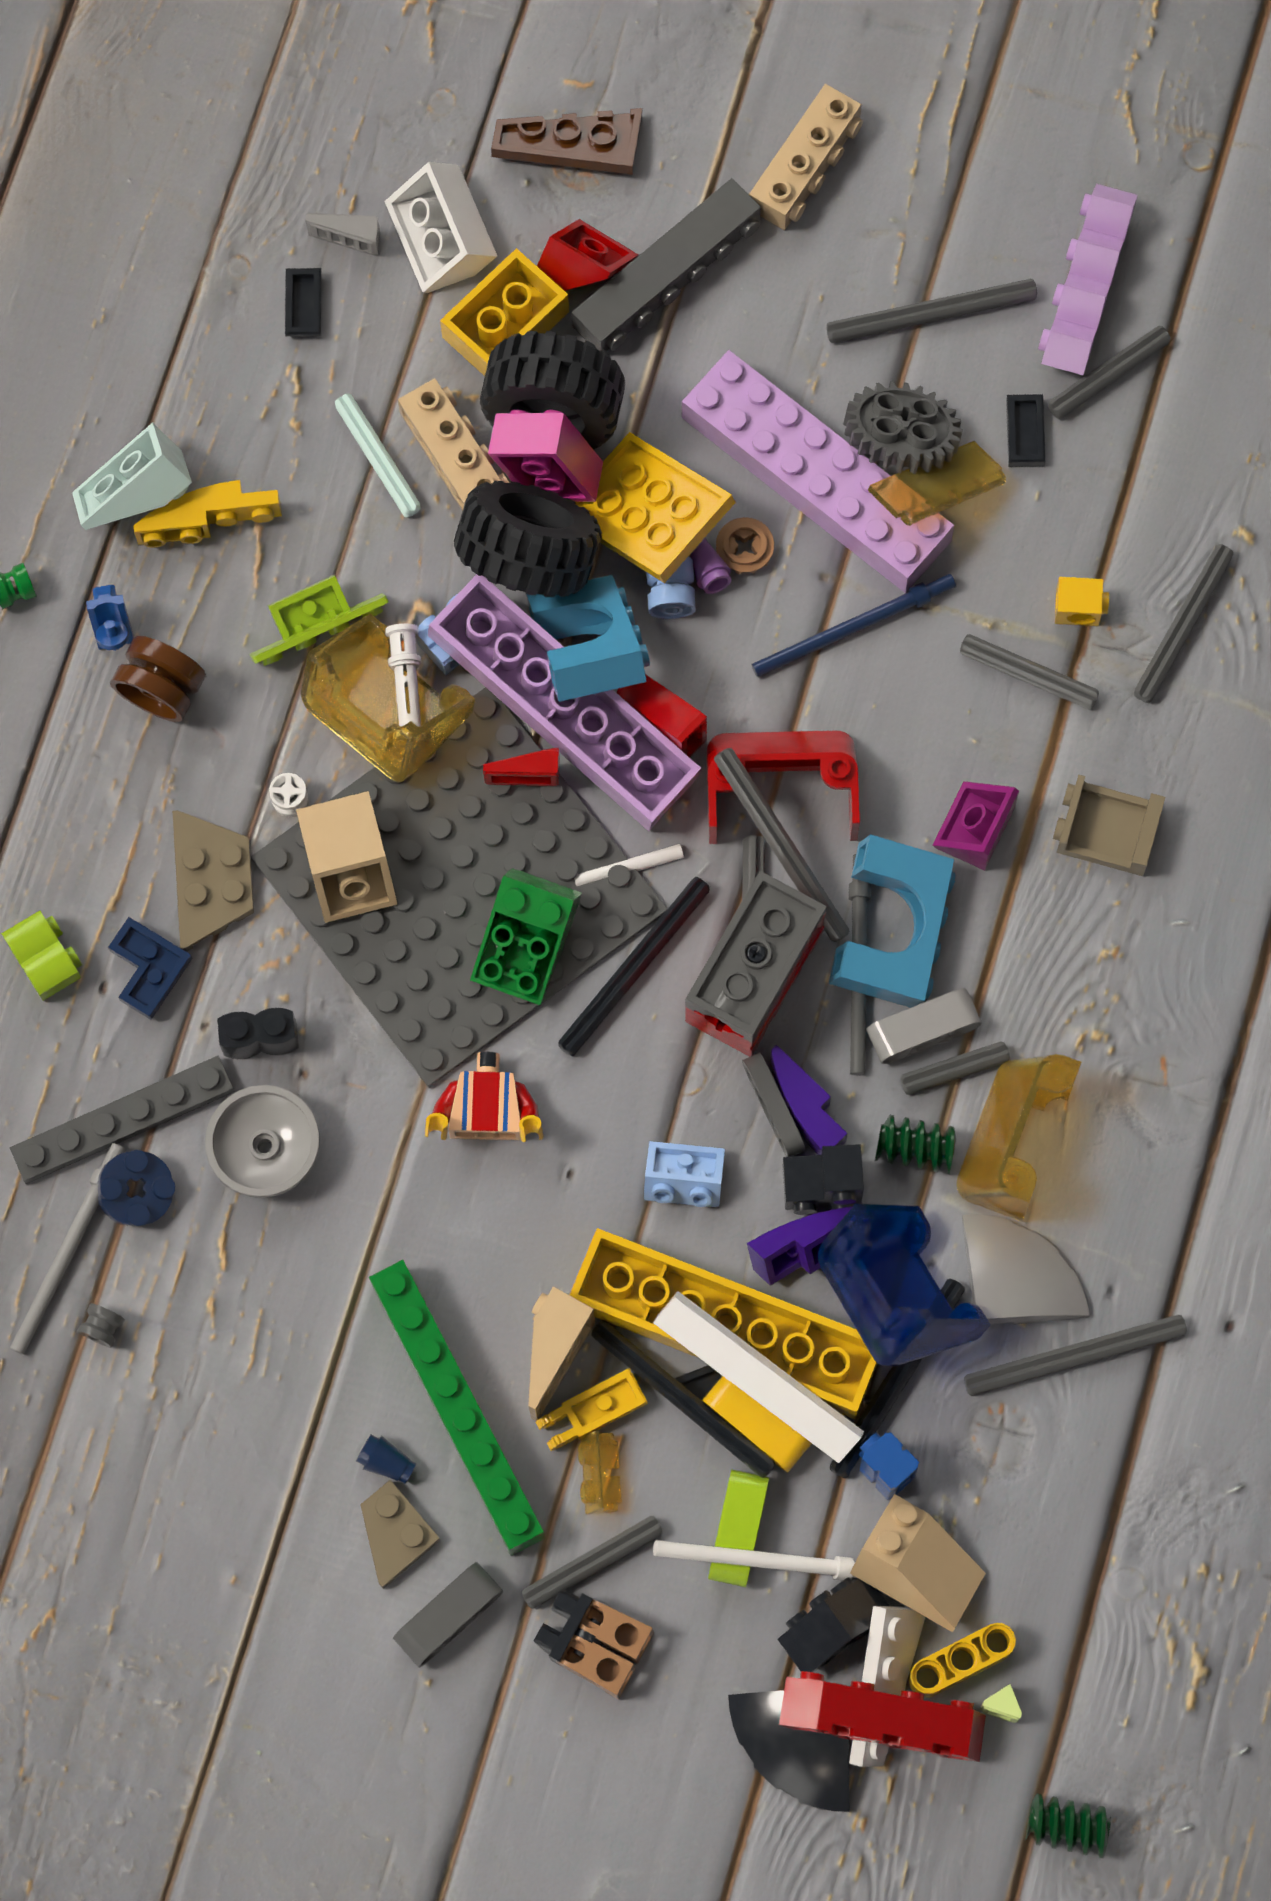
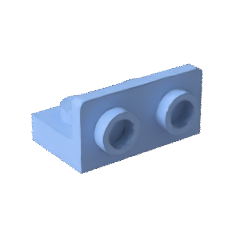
(684, 1174)

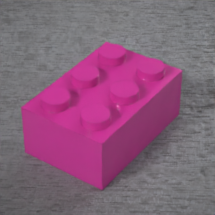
(546, 453)

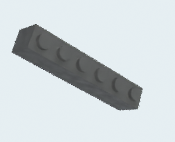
(667, 267)

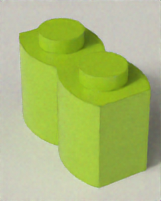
(42, 954)

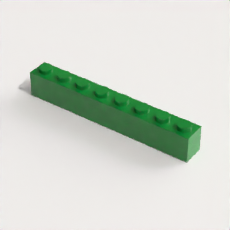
(457, 1408)

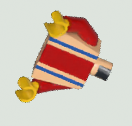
(485, 1105)

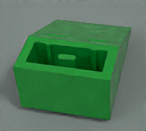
(525, 935)

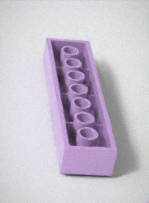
(811, 469)
(593, 731)

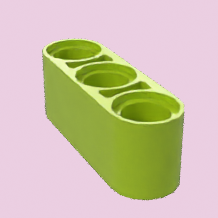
(739, 1523)

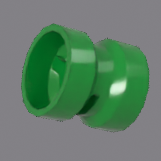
(23, 583)

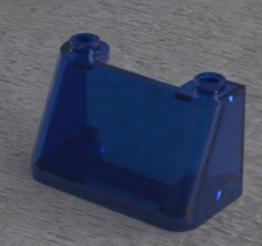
(889, 1290)

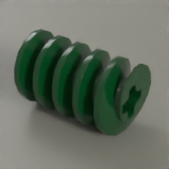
(916, 1143)
(1068, 1825)

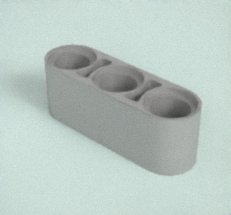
(924, 1026)

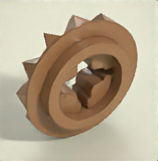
(744, 530)

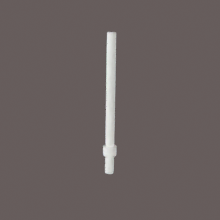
(839, 1567)

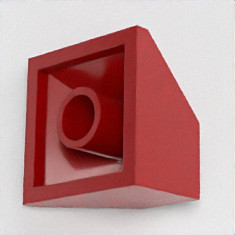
(582, 256)

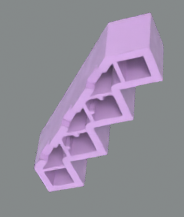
(1089, 279)

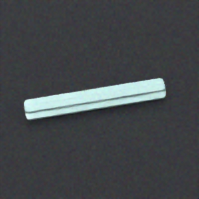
(377, 455)

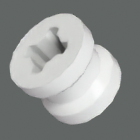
(286, 786)

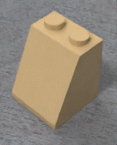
(346, 856)

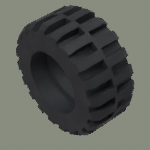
(557, 374)
(527, 539)

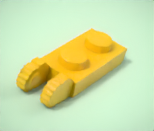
(595, 1408)

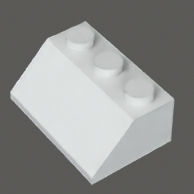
(440, 226)

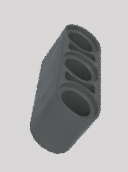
(448, 1614)

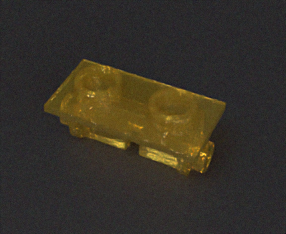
(596, 1455)

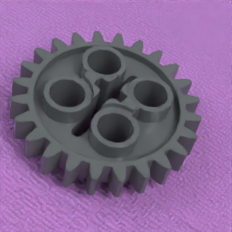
(902, 427)

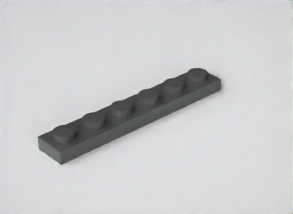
(121, 1119)

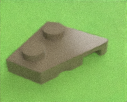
(395, 1532)

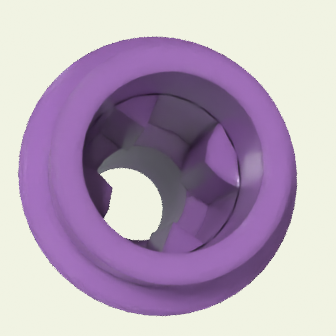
(709, 568)

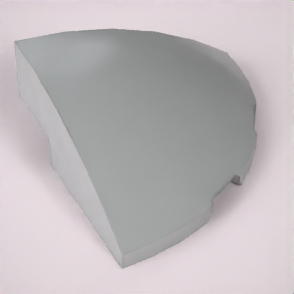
(1019, 1274)

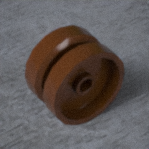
(158, 678)

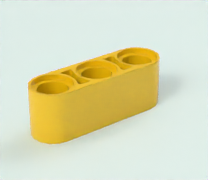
(757, 1424)
(976, 1646)

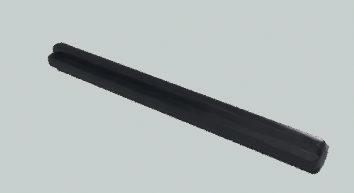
(633, 966)
(888, 1393)
(683, 1399)

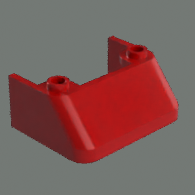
(822, 751)

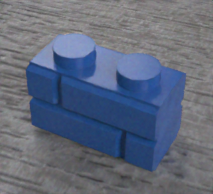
(887, 1464)

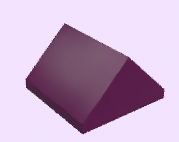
(976, 822)

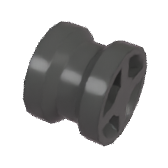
(101, 1325)

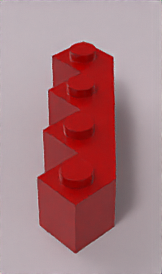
(882, 1717)

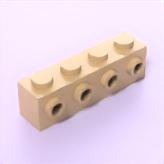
(806, 156)
(447, 439)

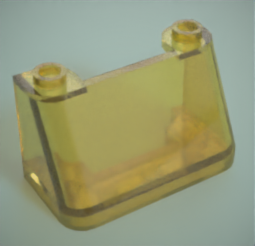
(355, 697)
(989, 1170)

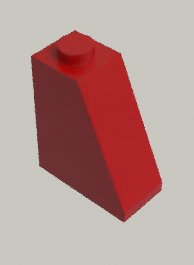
(668, 713)

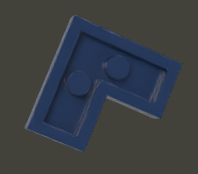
(157, 965)

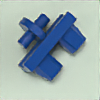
(109, 618)

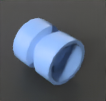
(675, 596)

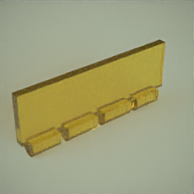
(927, 494)

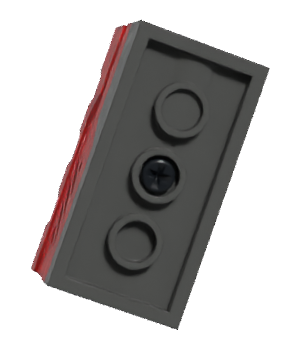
(755, 964)

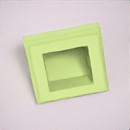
(1003, 1705)

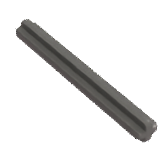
(1183, 623)

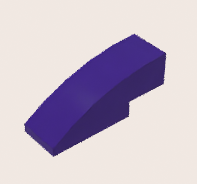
(806, 1103)
(792, 1245)

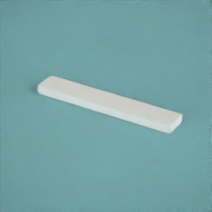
(758, 1377)

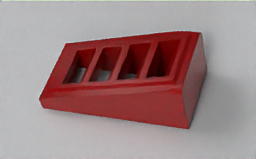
(531, 769)

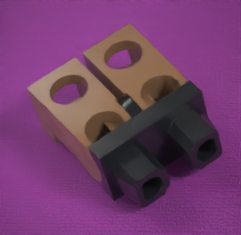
(584, 1634)

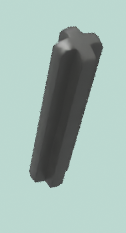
(955, 1068)

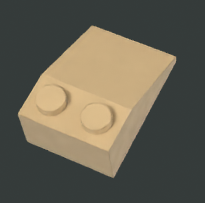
(558, 1335)
(918, 1564)

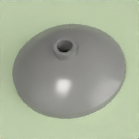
(258, 1117)

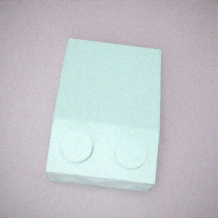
(134, 480)

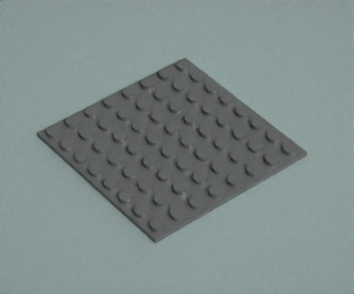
(446, 856)

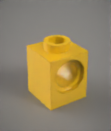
(1080, 601)

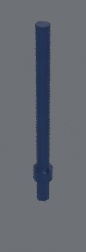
(917, 596)

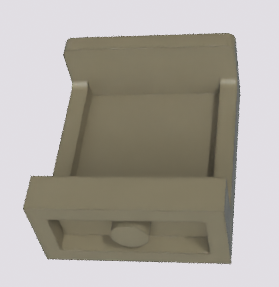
(1108, 826)

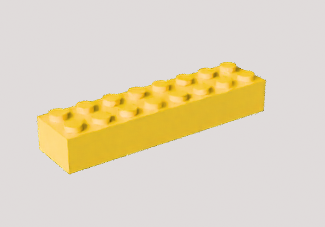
(634, 1284)

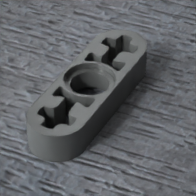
(773, 1105)

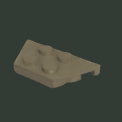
(210, 878)

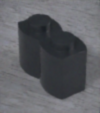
(248, 1034)

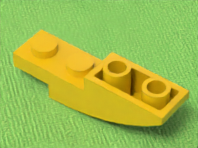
(191, 514)

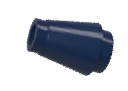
(385, 1459)

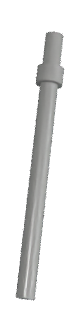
(62, 1259)

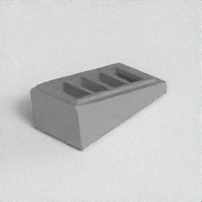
(351, 231)

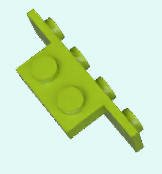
(311, 613)

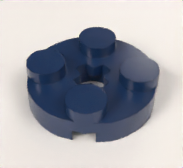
(113, 1188)

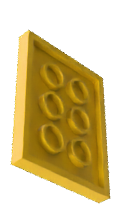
(654, 507)

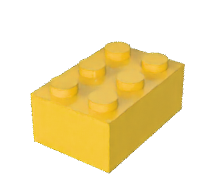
(505, 303)

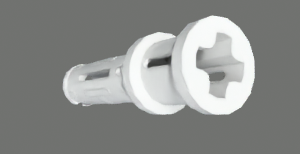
(405, 661)

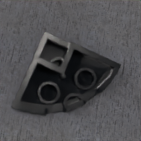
(796, 1761)

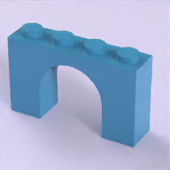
(600, 664)
(923, 883)

